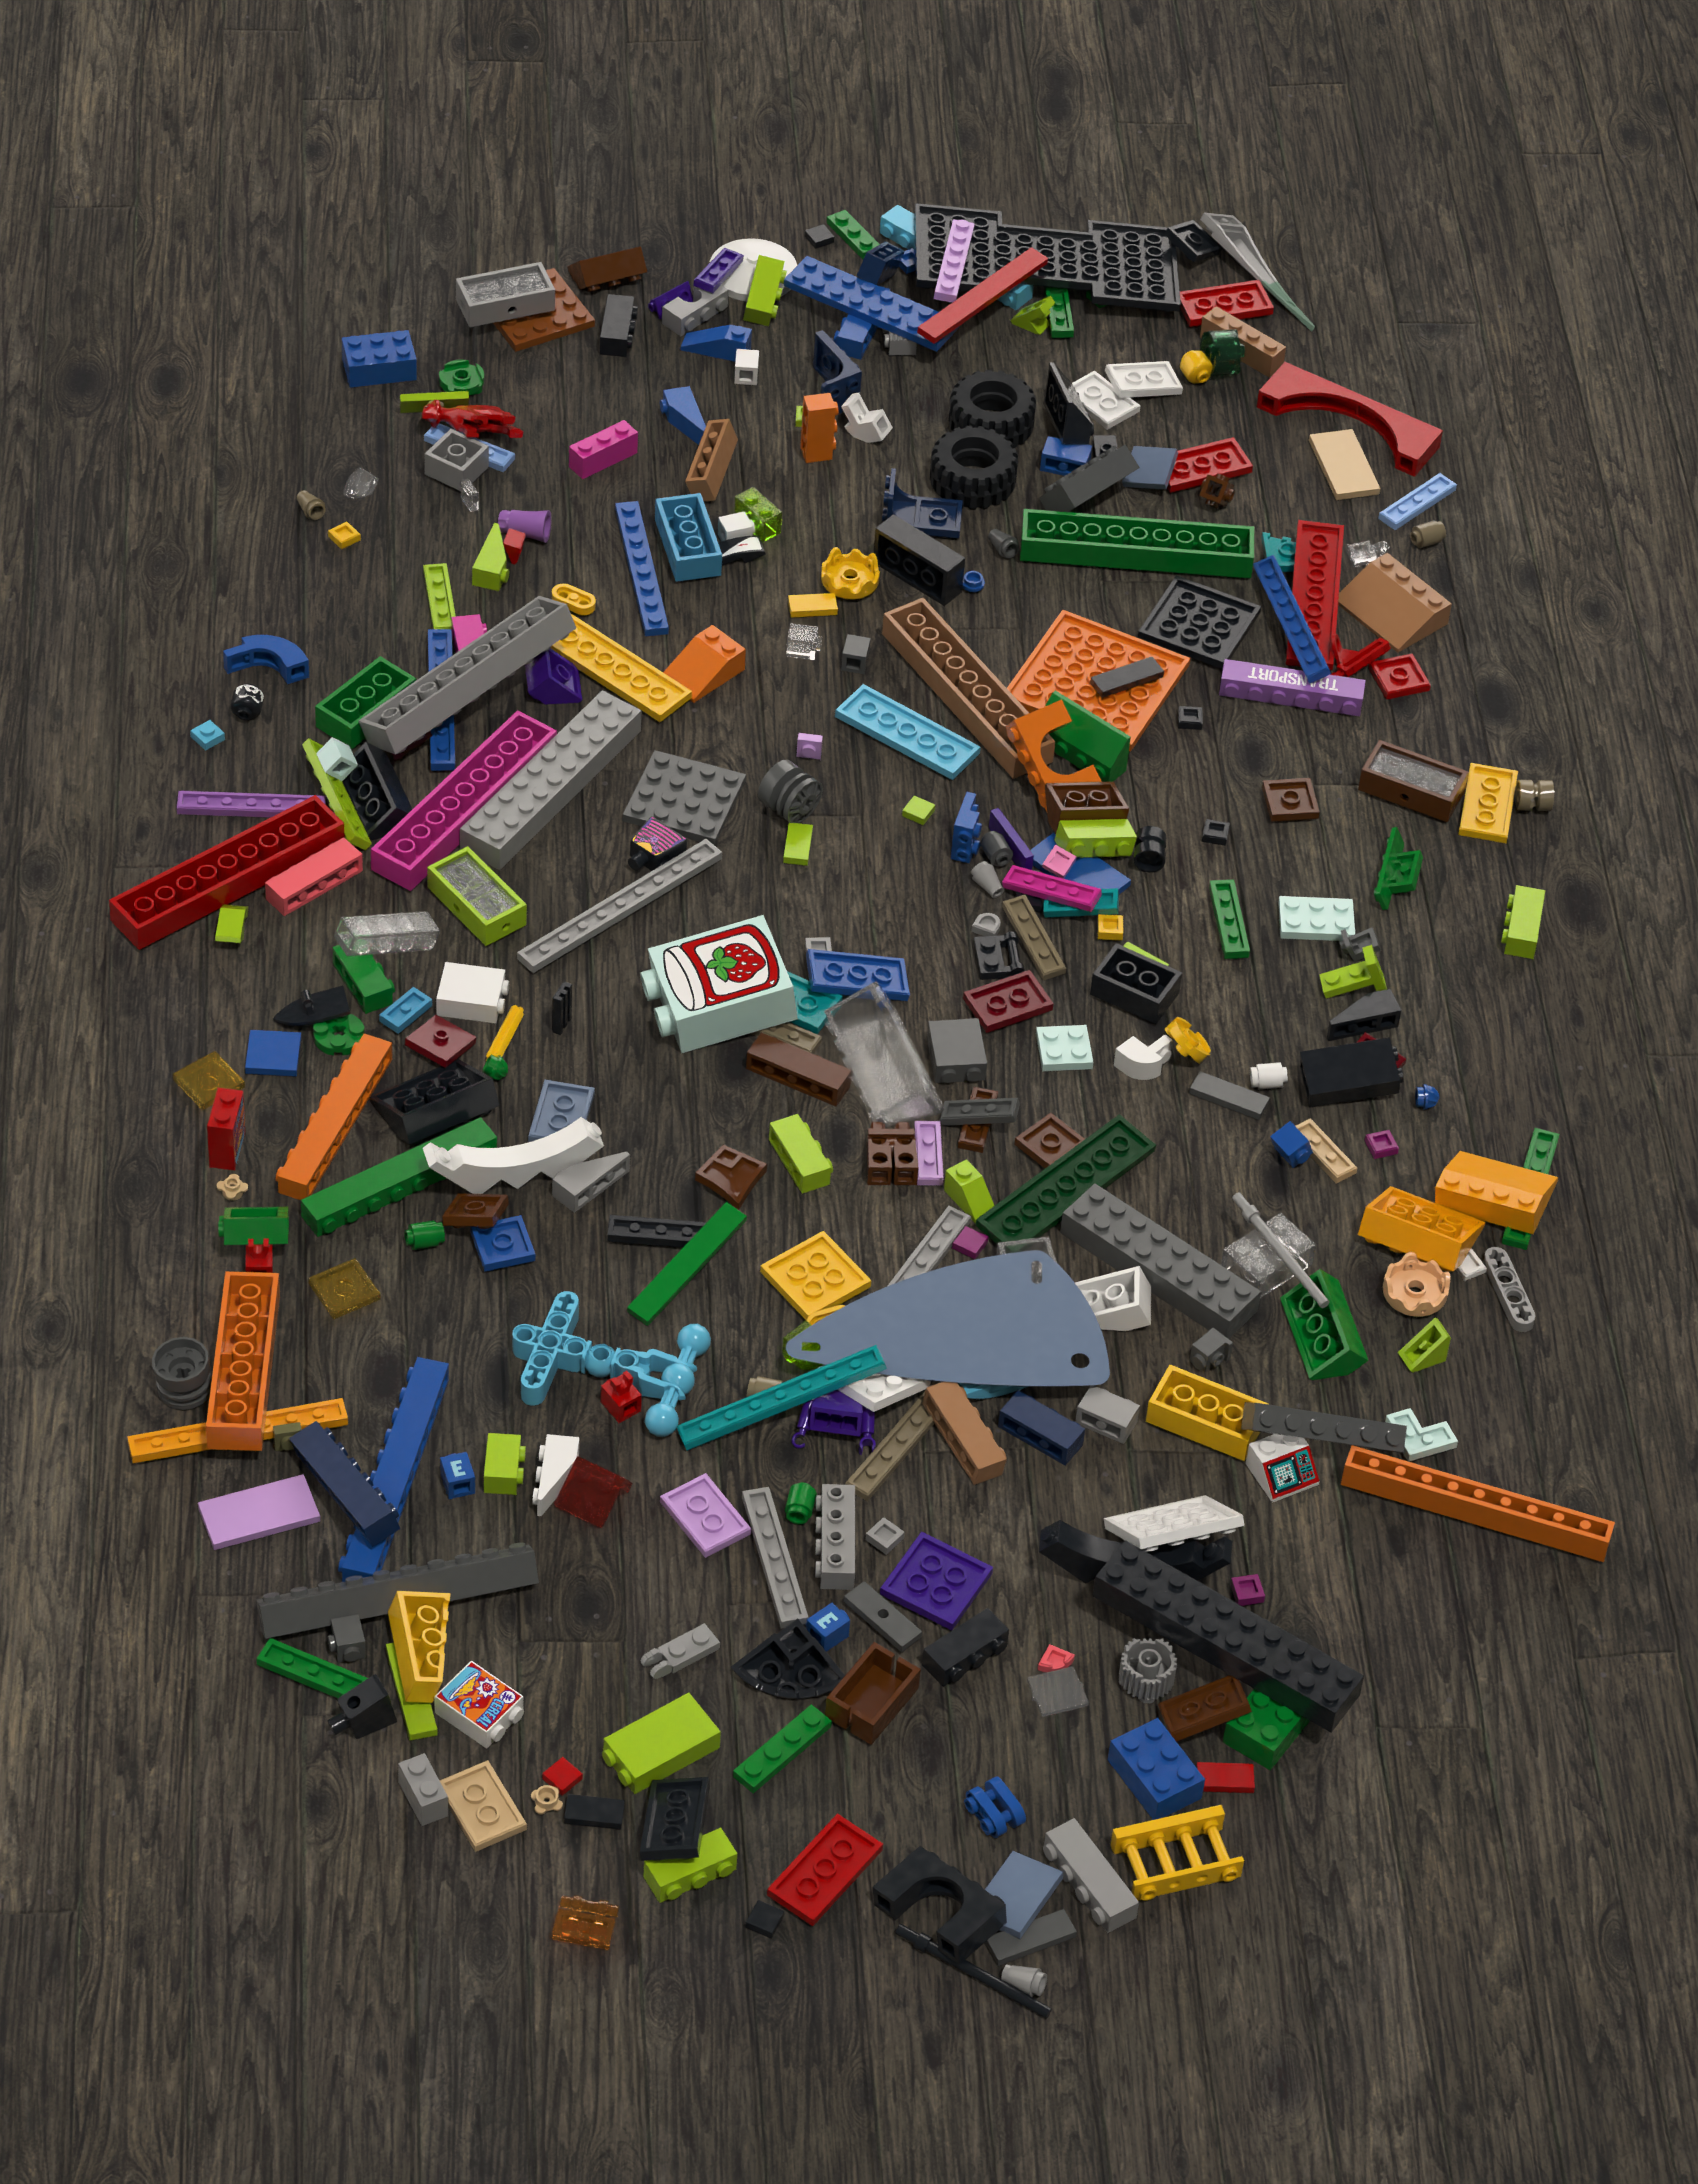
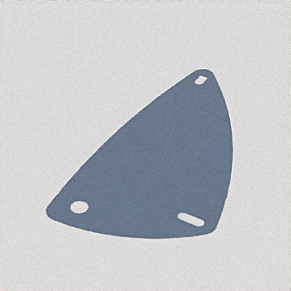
(971, 1326)

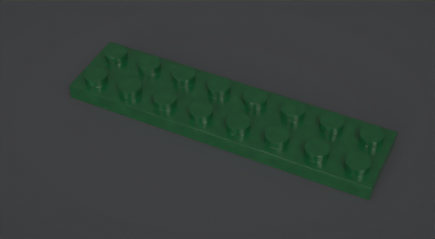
(1044, 1198)

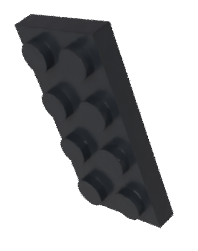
(675, 1819)

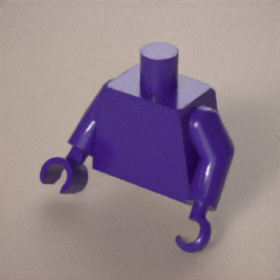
(837, 1414)

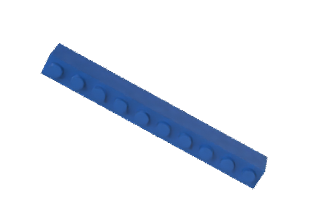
(400, 1458)

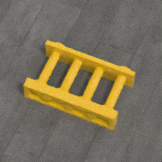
(1173, 1828)

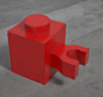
(259, 1256)
(621, 1397)

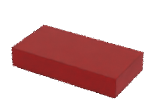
(1227, 1777)

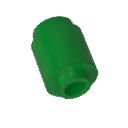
(424, 1235)
(800, 1503)

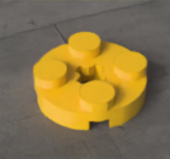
(1187, 1040)

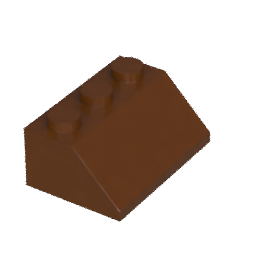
(608, 269)
(1084, 802)

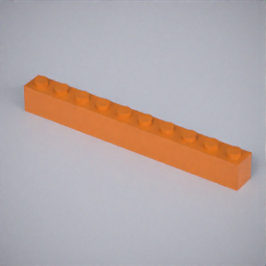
(1477, 1503)

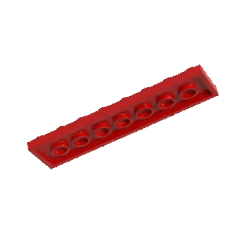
(1317, 583)

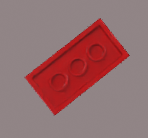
(1238, 299)
(1212, 458)
(824, 1869)

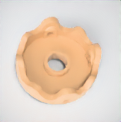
(1412, 1273)

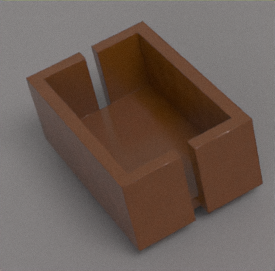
(870, 1693)

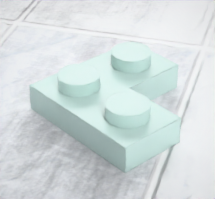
(1423, 1441)

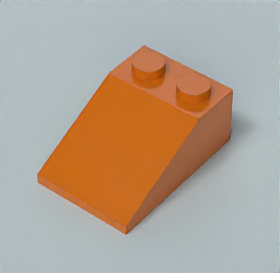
(707, 662)

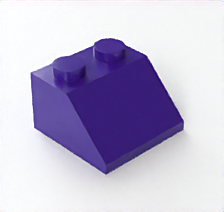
(553, 679)

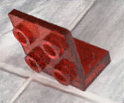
(590, 1491)

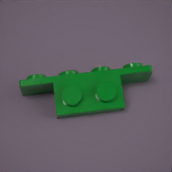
(1398, 871)

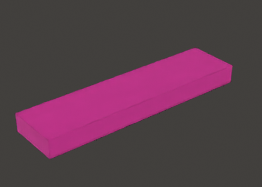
(1052, 888)

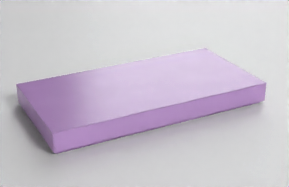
(258, 1512)

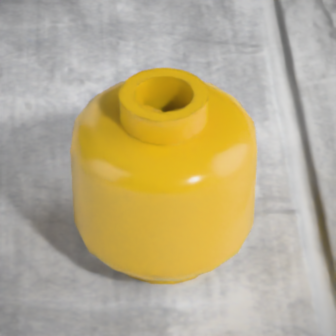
(1196, 366)

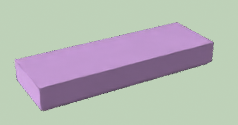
(929, 1152)

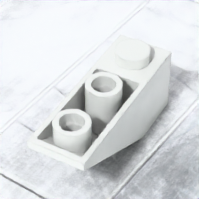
(557, 1458)

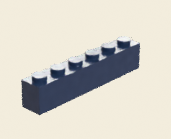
(345, 1483)

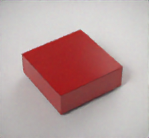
(562, 1776)

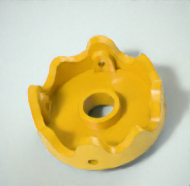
(853, 564)

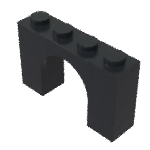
(926, 1875)

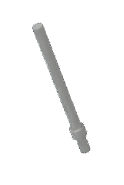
(1252, 1216)

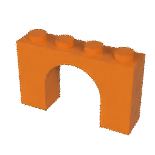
(1027, 735)

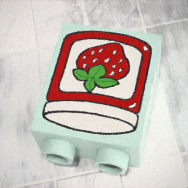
(719, 984)

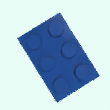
(379, 358)
(1156, 1769)

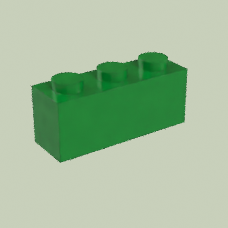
(364, 980)

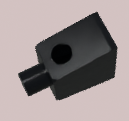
(364, 1709)

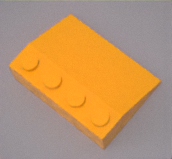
(1495, 1191)
(1421, 1227)

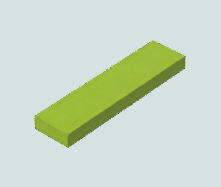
(439, 595)
(417, 1715)

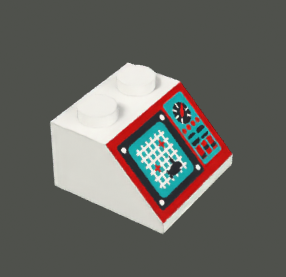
(1282, 1465)

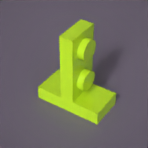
(1354, 976)

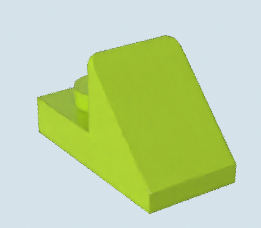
(1034, 316)

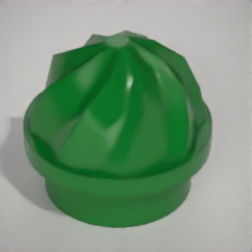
(495, 1067)

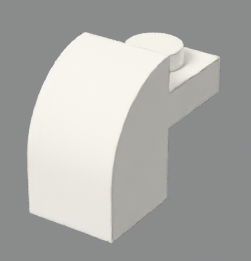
(865, 424)
(1142, 1061)

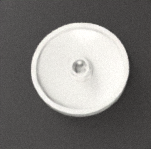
(741, 279)

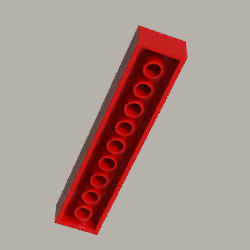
(224, 872)

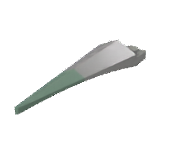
(1238, 243)

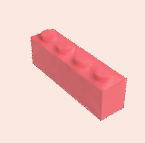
(313, 876)

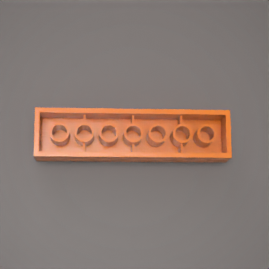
(243, 1361)

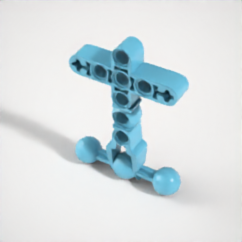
(557, 1348)

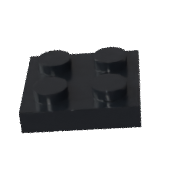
(1193, 241)

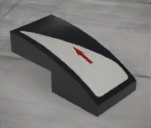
(741, 547)

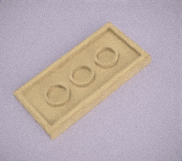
(1344, 464)

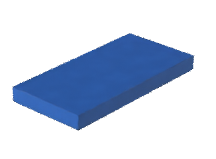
(1085, 870)
(851, 972)

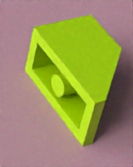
(968, 1189)

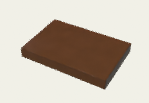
(1204, 1707)

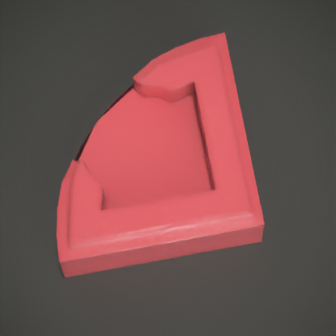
(1055, 1659)

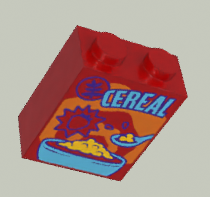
(226, 1128)

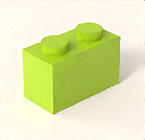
(502, 1464)

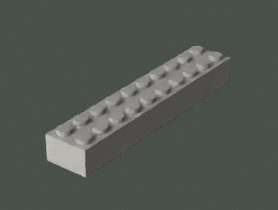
(467, 675)
(550, 779)

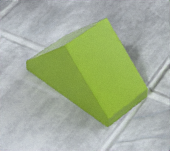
(1427, 1347)

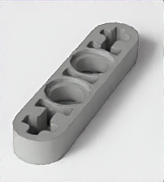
(1512, 1288)

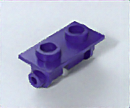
(682, 291)

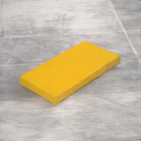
(1488, 803)

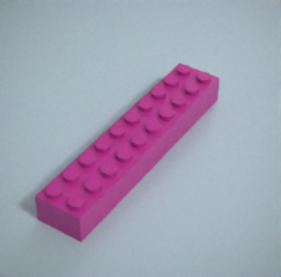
(435, 823)

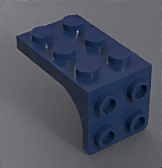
(836, 368)
(927, 514)

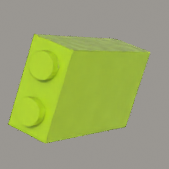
(661, 1743)

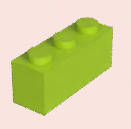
(765, 290)
(1096, 837)
(1523, 921)
(800, 1153)
(675, 1876)

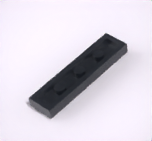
(651, 1230)

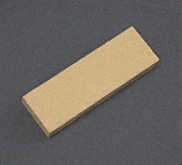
(1326, 1153)

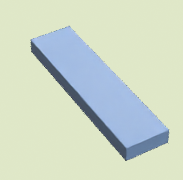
(498, 457)
(1417, 501)

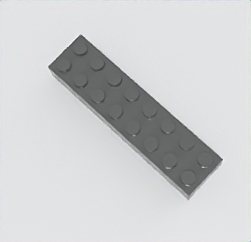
(1172, 1266)

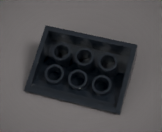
(436, 1101)

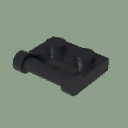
(990, 957)

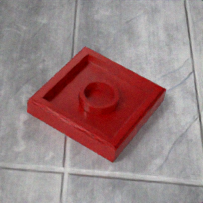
(1399, 676)

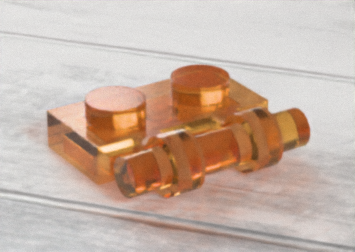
(582, 1927)

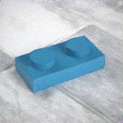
(405, 1010)

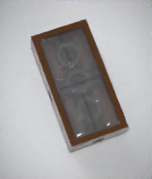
(1413, 780)

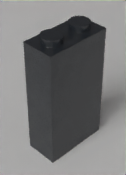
(1350, 1072)

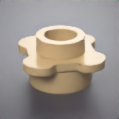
(232, 1187)
(546, 1793)

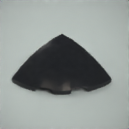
(790, 1665)

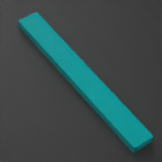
(781, 1397)

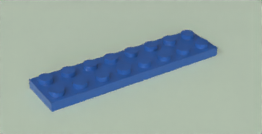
(862, 300)

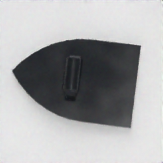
(314, 1008)

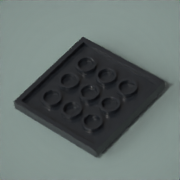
(1199, 622)

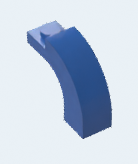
(270, 652)

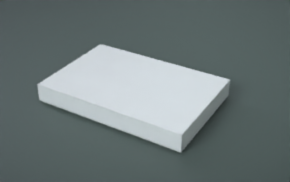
(1143, 379)
(1103, 402)

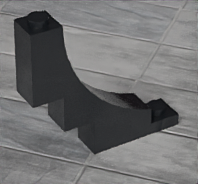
(1087, 1554)

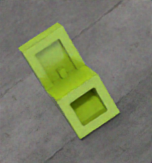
(231, 923)

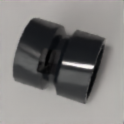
(1150, 849)

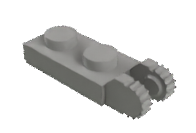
(681, 1651)

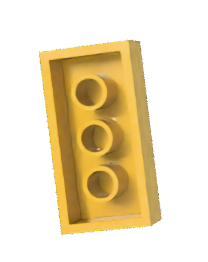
(1201, 1412)

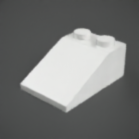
(1119, 1299)

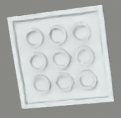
(1174, 1522)

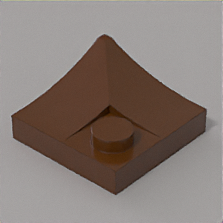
(731, 1174)

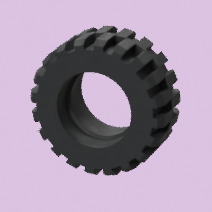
(994, 392)
(974, 448)

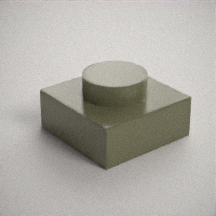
(282, 1433)

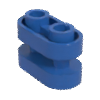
(995, 1807)

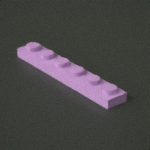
(954, 260)

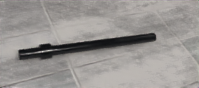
(924, 1943)

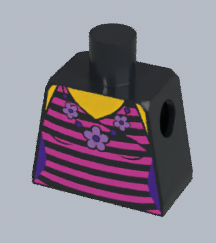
(655, 845)

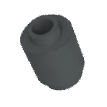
(996, 848)

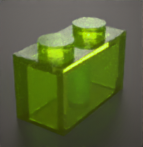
(761, 511)

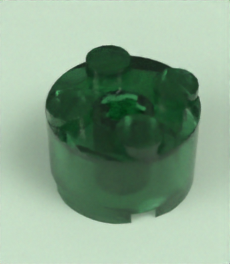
(1223, 350)

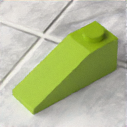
(490, 566)

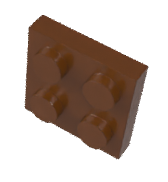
(1290, 799)
(1048, 1140)
(475, 1210)

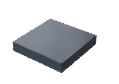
(1155, 467)

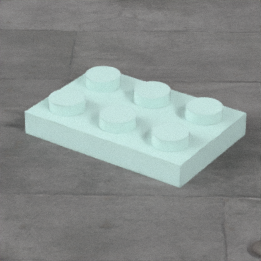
(1315, 918)

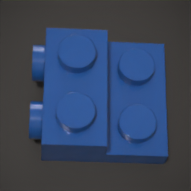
(966, 830)

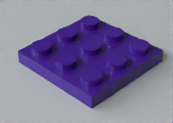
(936, 1580)

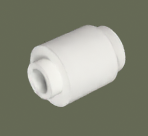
(1268, 1075)

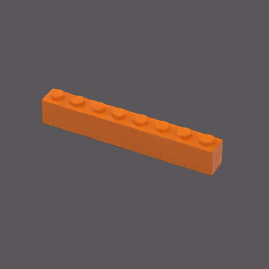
(334, 1117)

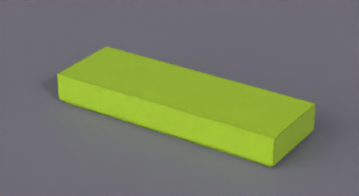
(415, 402)

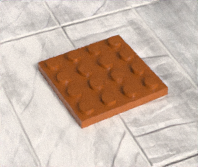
(567, 318)

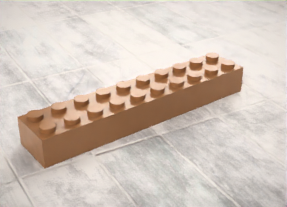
(960, 680)

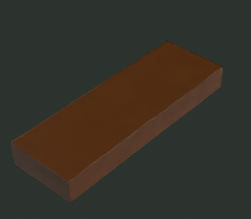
(975, 1135)

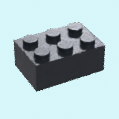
(1136, 983)

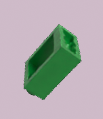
(254, 1223)

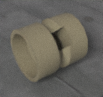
(1534, 795)

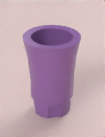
(532, 523)

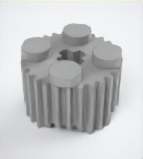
(1147, 1669)

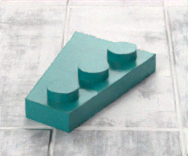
(1282, 549)

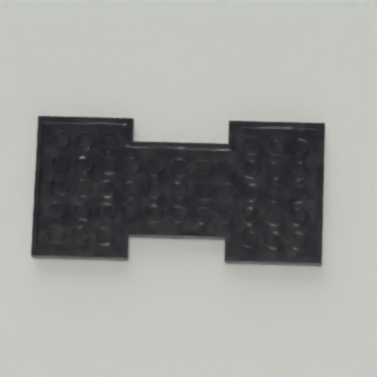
(1114, 260)

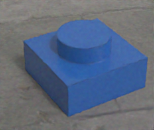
(908, 261)

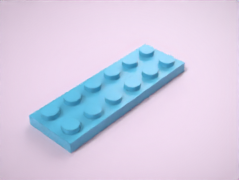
(907, 731)

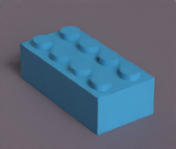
(688, 537)

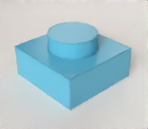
(207, 735)

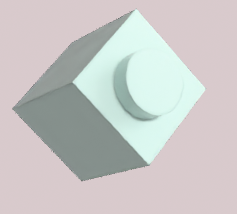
(337, 759)

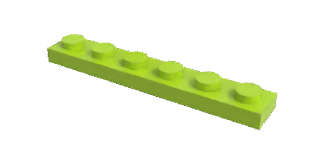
(338, 798)

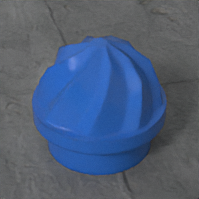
(1426, 1096)

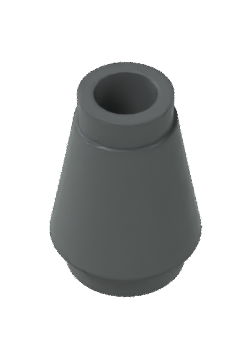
(1005, 544)

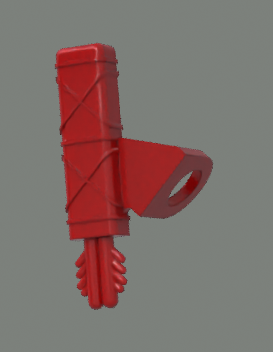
(1352, 661)

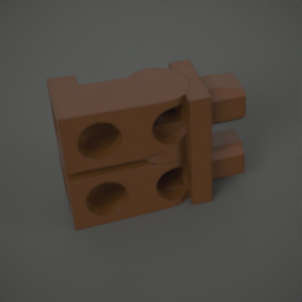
(890, 1145)

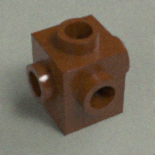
(1209, 490)

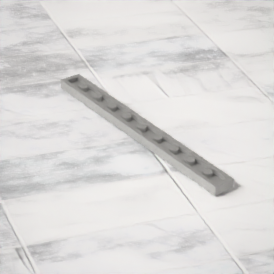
(619, 905)

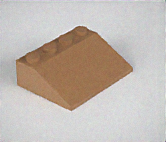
(1394, 603)

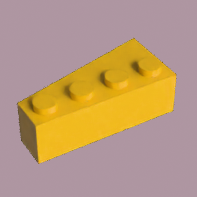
(419, 1641)

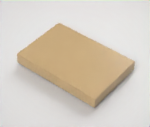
(482, 1806)

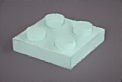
(1064, 1048)

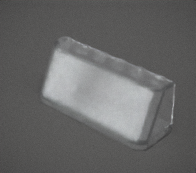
(882, 1058)

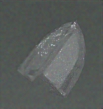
(360, 484)

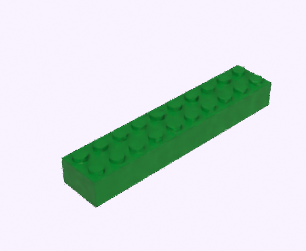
(1137, 543)

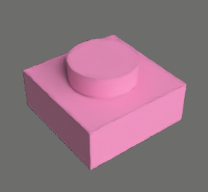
(1059, 861)

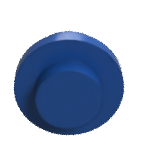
(973, 581)

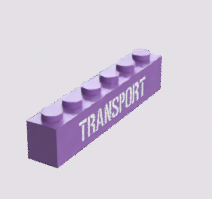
(1291, 688)

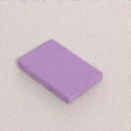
(705, 1515)

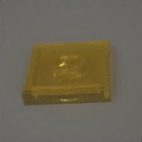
(205, 1076)
(344, 1288)

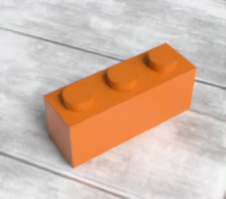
(818, 427)

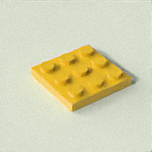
(815, 1275)

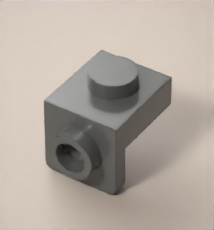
(1353, 944)

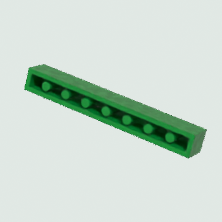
(386, 1181)

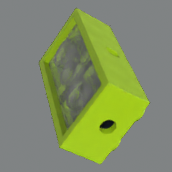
(476, 896)

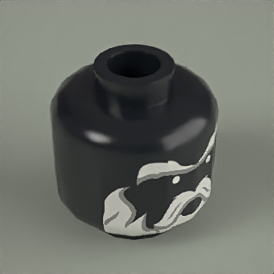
(247, 702)

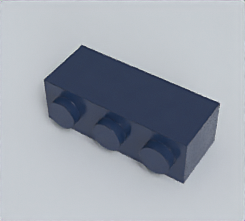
(880, 263)
(1041, 1427)

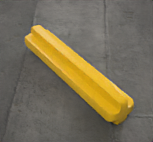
(506, 1031)

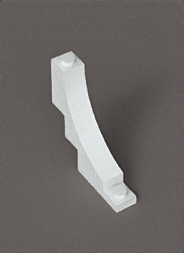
(483, 1167)

